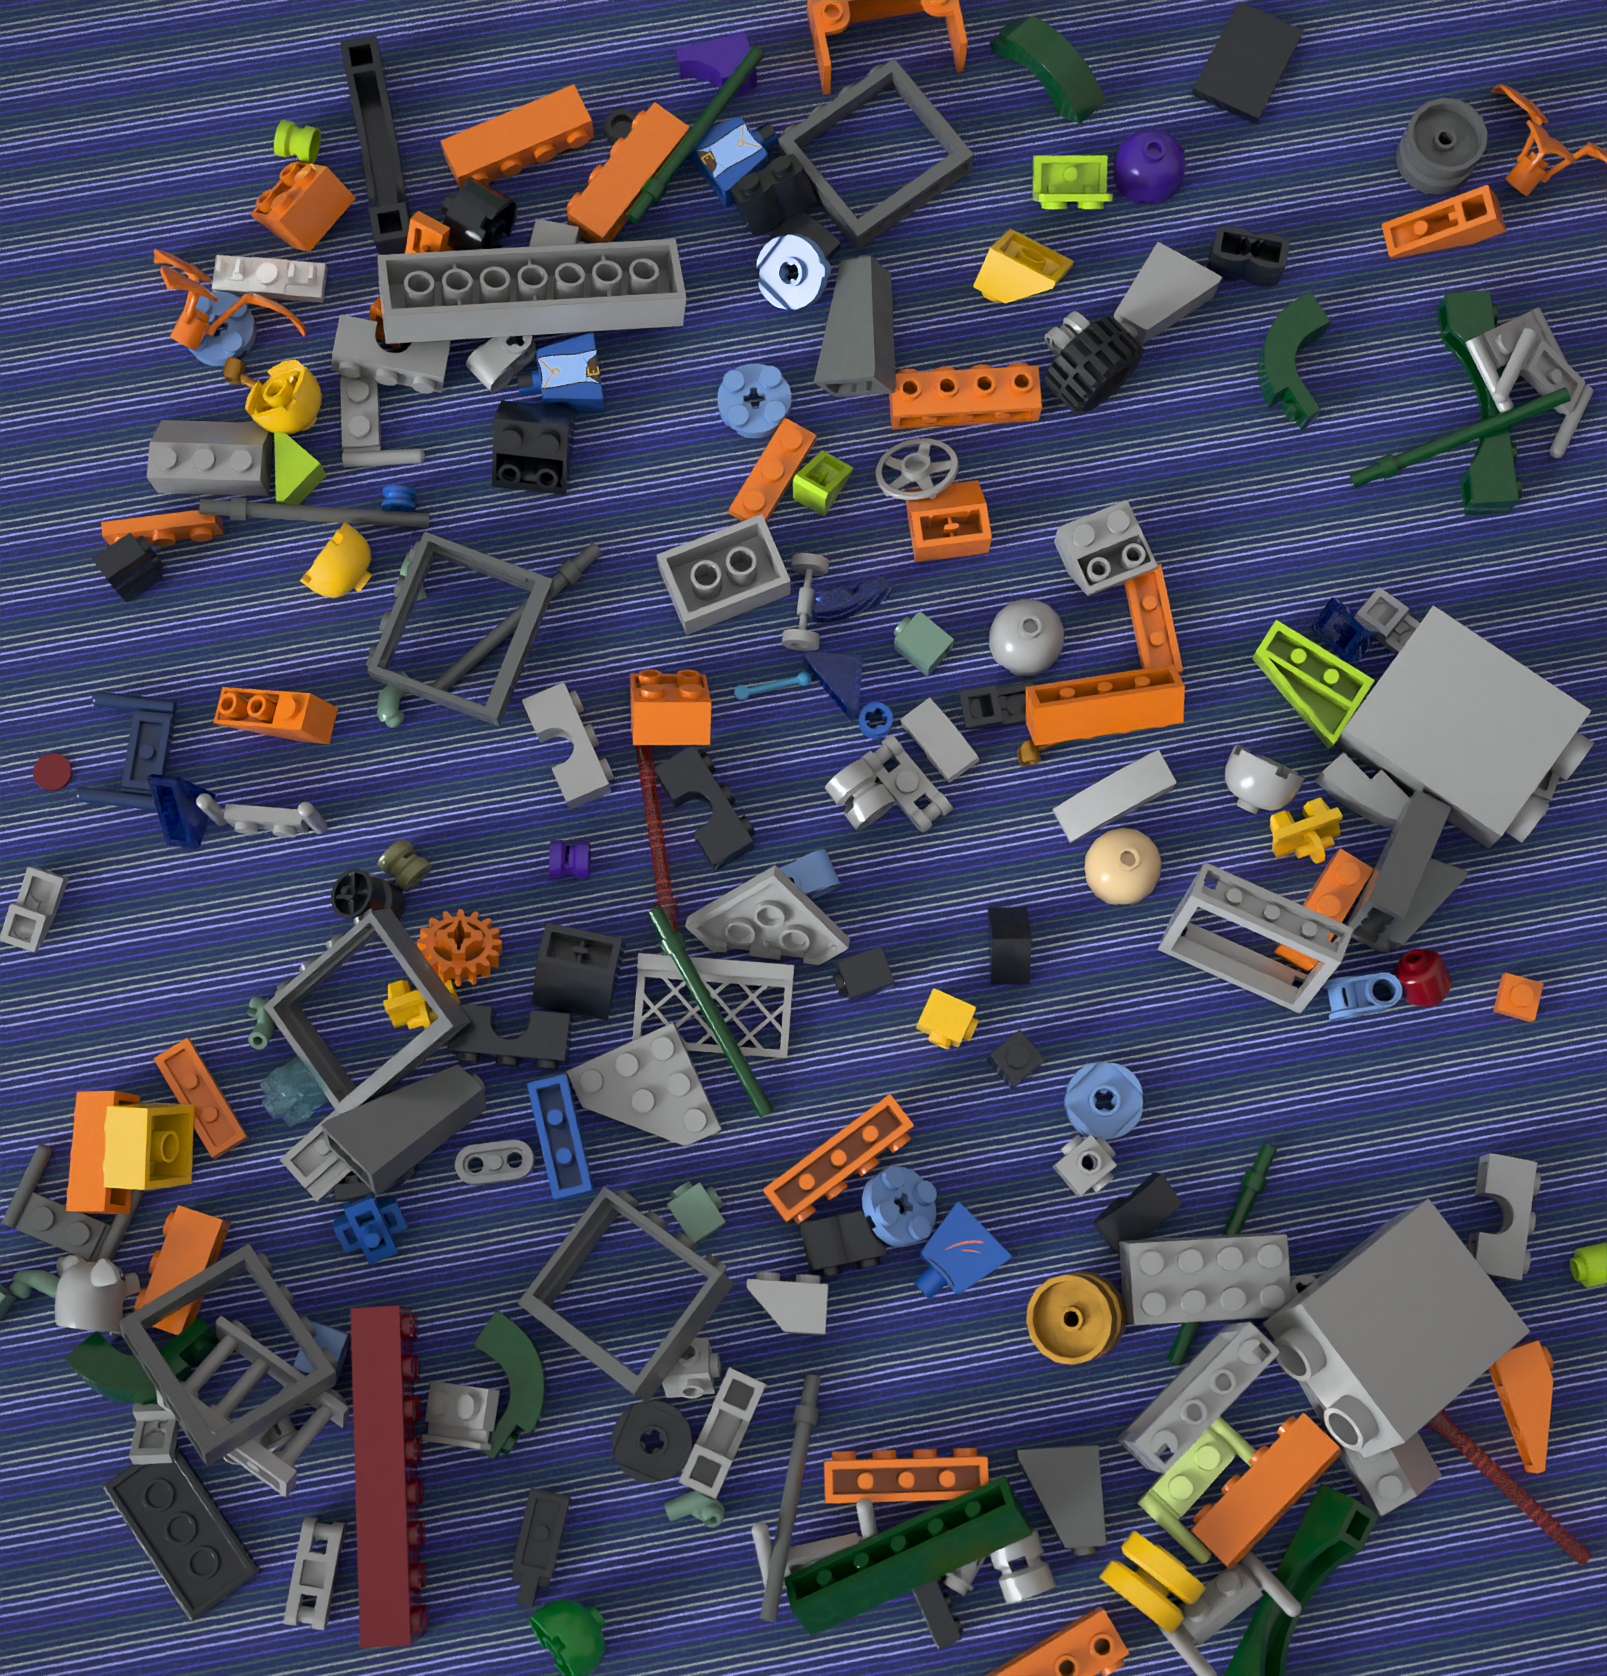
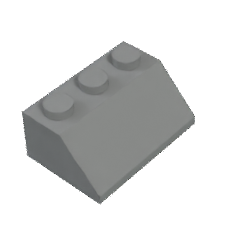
(210, 458)

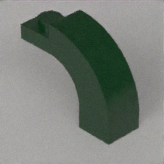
(1054, 63)
(1277, 374)
(123, 1377)
(527, 1377)

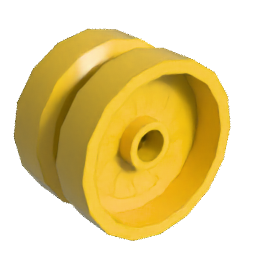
(1153, 1581)

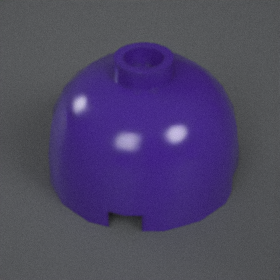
(1149, 166)

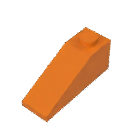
(1446, 224)
(1525, 1393)

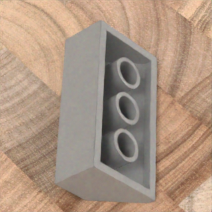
(1388, 1476)

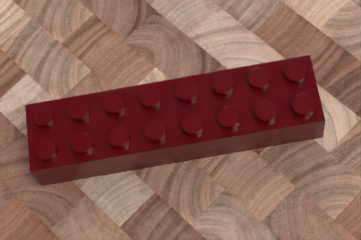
(387, 1476)

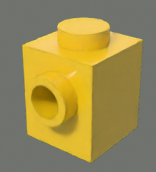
(947, 1020)

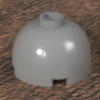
(1026, 637)
(1260, 781)

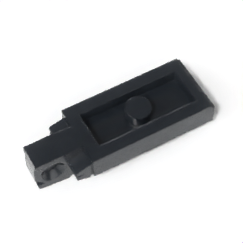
(539, 1543)

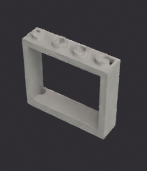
(1266, 915)
(1198, 1395)

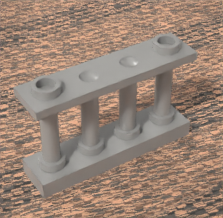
(273, 1469)

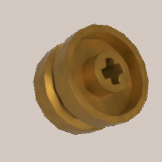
(1053, 1321)

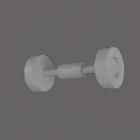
(807, 565)

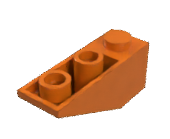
(277, 714)

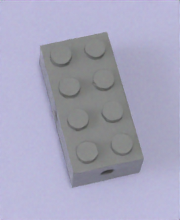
(1204, 1278)

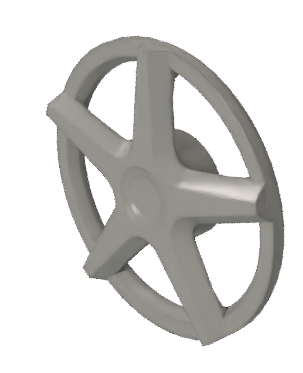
(917, 468)

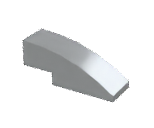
(1115, 796)
(1372, 798)

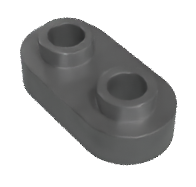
(495, 1162)

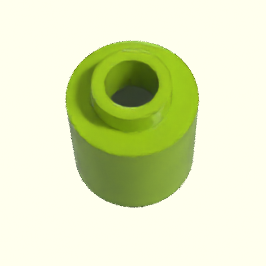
(1590, 1265)

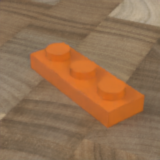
(773, 472)
(165, 528)
(1153, 620)
(195, 1085)

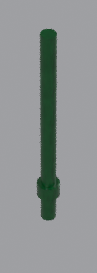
(654, 187)
(1388, 466)
(673, 945)
(1253, 1184)

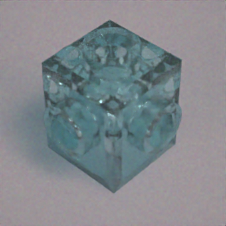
(292, 1093)

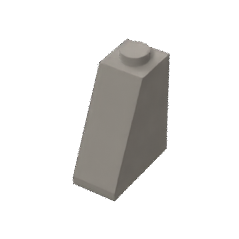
(1164, 293)

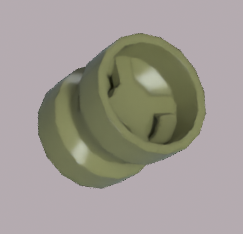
(404, 865)

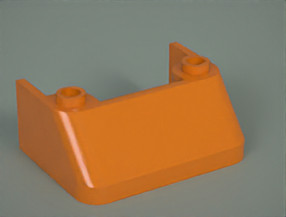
(834, 16)

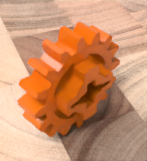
(478, 943)

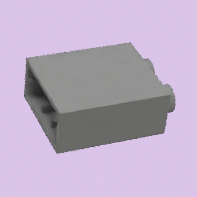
(1468, 729)
(1395, 1331)

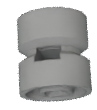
(860, 794)
(1027, 1579)

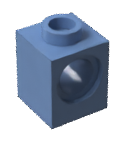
(335, 1340)

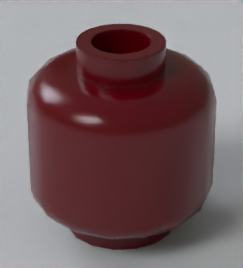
(1423, 977)

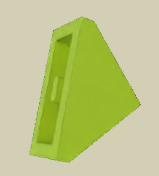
(295, 471)
(821, 482)

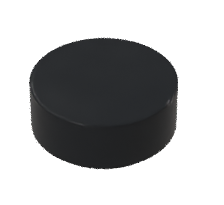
(618, 124)

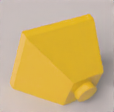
(1019, 268)

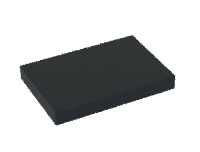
(1247, 62)

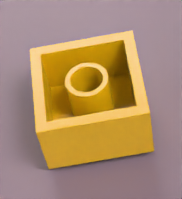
(148, 1145)

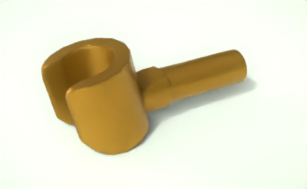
(234, 373)
(1029, 754)

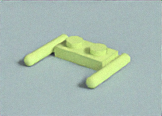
(1189, 1478)

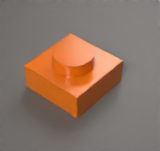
(1518, 997)

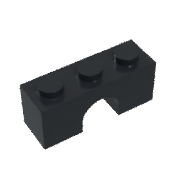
(690, 778)
(544, 1041)

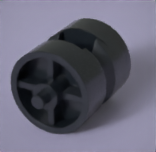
(359, 891)

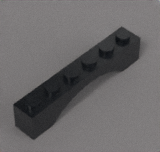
(378, 144)

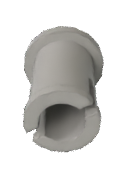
(961, 1579)

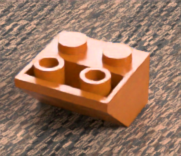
(303, 204)
(950, 524)
(670, 708)

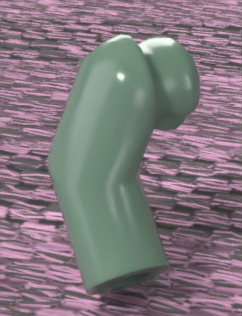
(38, 1279)

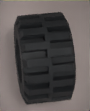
(1093, 365)

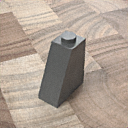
(1434, 888)
(1069, 1492)

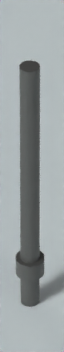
(240, 509)
(567, 574)
(805, 1418)

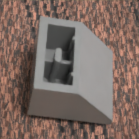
(1104, 548)
(794, 1306)

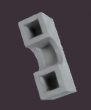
(359, 355)
(556, 715)
(1512, 1185)
(722, 1433)

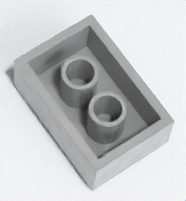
(724, 574)

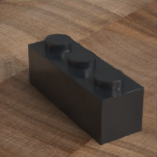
(936, 1612)

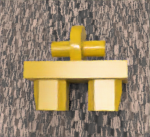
(1308, 835)
(409, 1006)

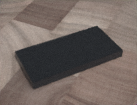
(182, 1532)

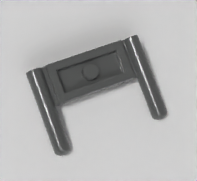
(64, 1229)

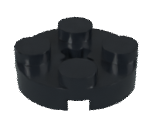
(631, 1452)

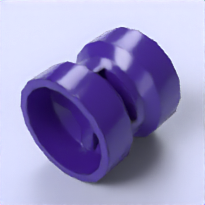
(579, 859)

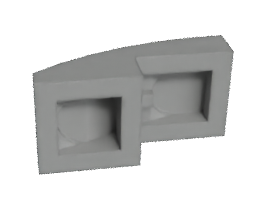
(1389, 617)
(939, 739)
(35, 909)
(153, 1435)

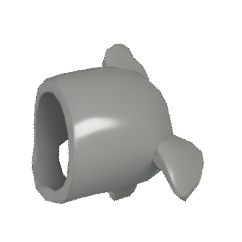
(92, 1294)

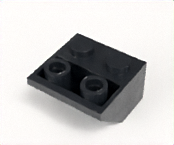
(532, 447)
(577, 971)

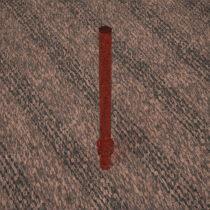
(655, 834)
(1509, 1487)

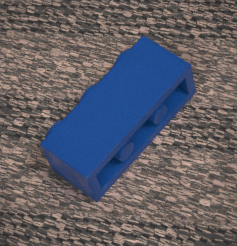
(561, 1138)

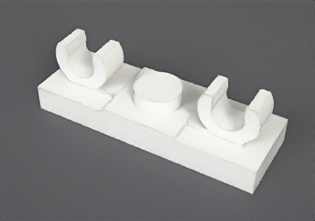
(270, 278)

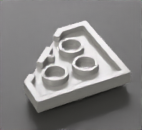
(770, 921)
(649, 1087)

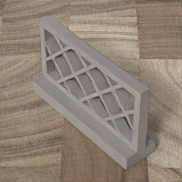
(724, 972)

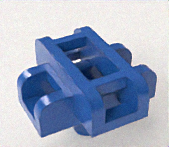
(370, 1232)

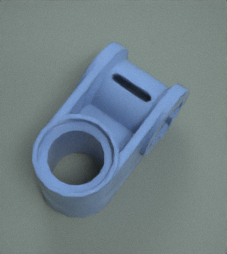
(813, 874)
(1354, 997)

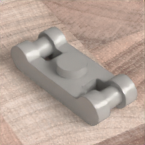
(907, 784)
(314, 1573)

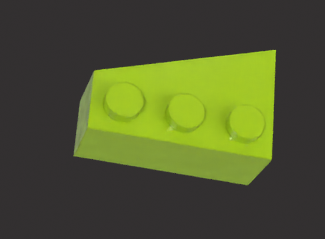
(1312, 681)

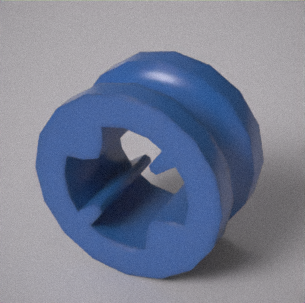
(398, 498)
(870, 710)

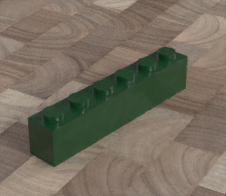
(907, 1556)

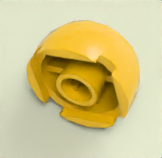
(286, 400)
(340, 564)

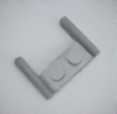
(1497, 345)
(1546, 374)
(363, 429)
(251, 818)
(810, 1553)
(1223, 1601)

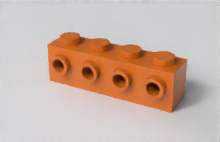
(519, 138)
(617, 185)
(966, 396)
(1104, 705)
(838, 1159)
(903, 1479)
(1266, 1490)
(1076, 1650)

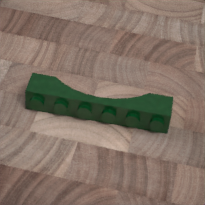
(1490, 480)
(1326, 1538)

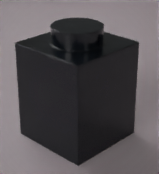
(863, 975)
(1015, 1059)

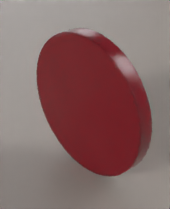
(52, 772)

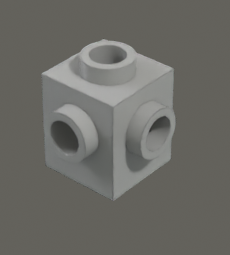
(1071, 1167)
(694, 1371)

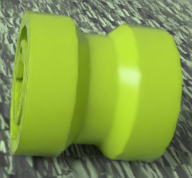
(297, 141)

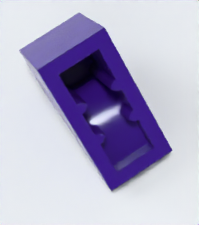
(715, 61)

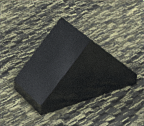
(1009, 945)

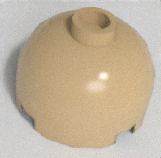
(1122, 866)

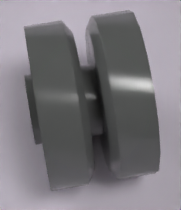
(1441, 146)

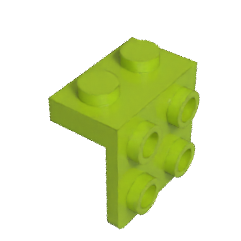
(1070, 180)

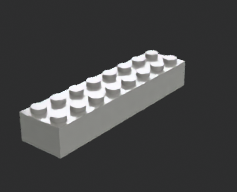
(531, 290)

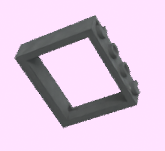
(910, 197)
(407, 592)
(310, 1046)
(573, 1253)
(215, 1446)

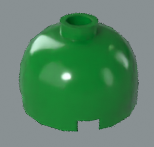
(571, 1635)

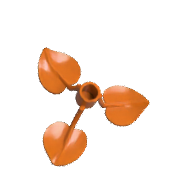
(1531, 168)
(193, 322)

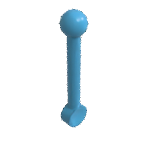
(742, 692)

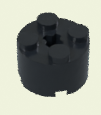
(478, 216)

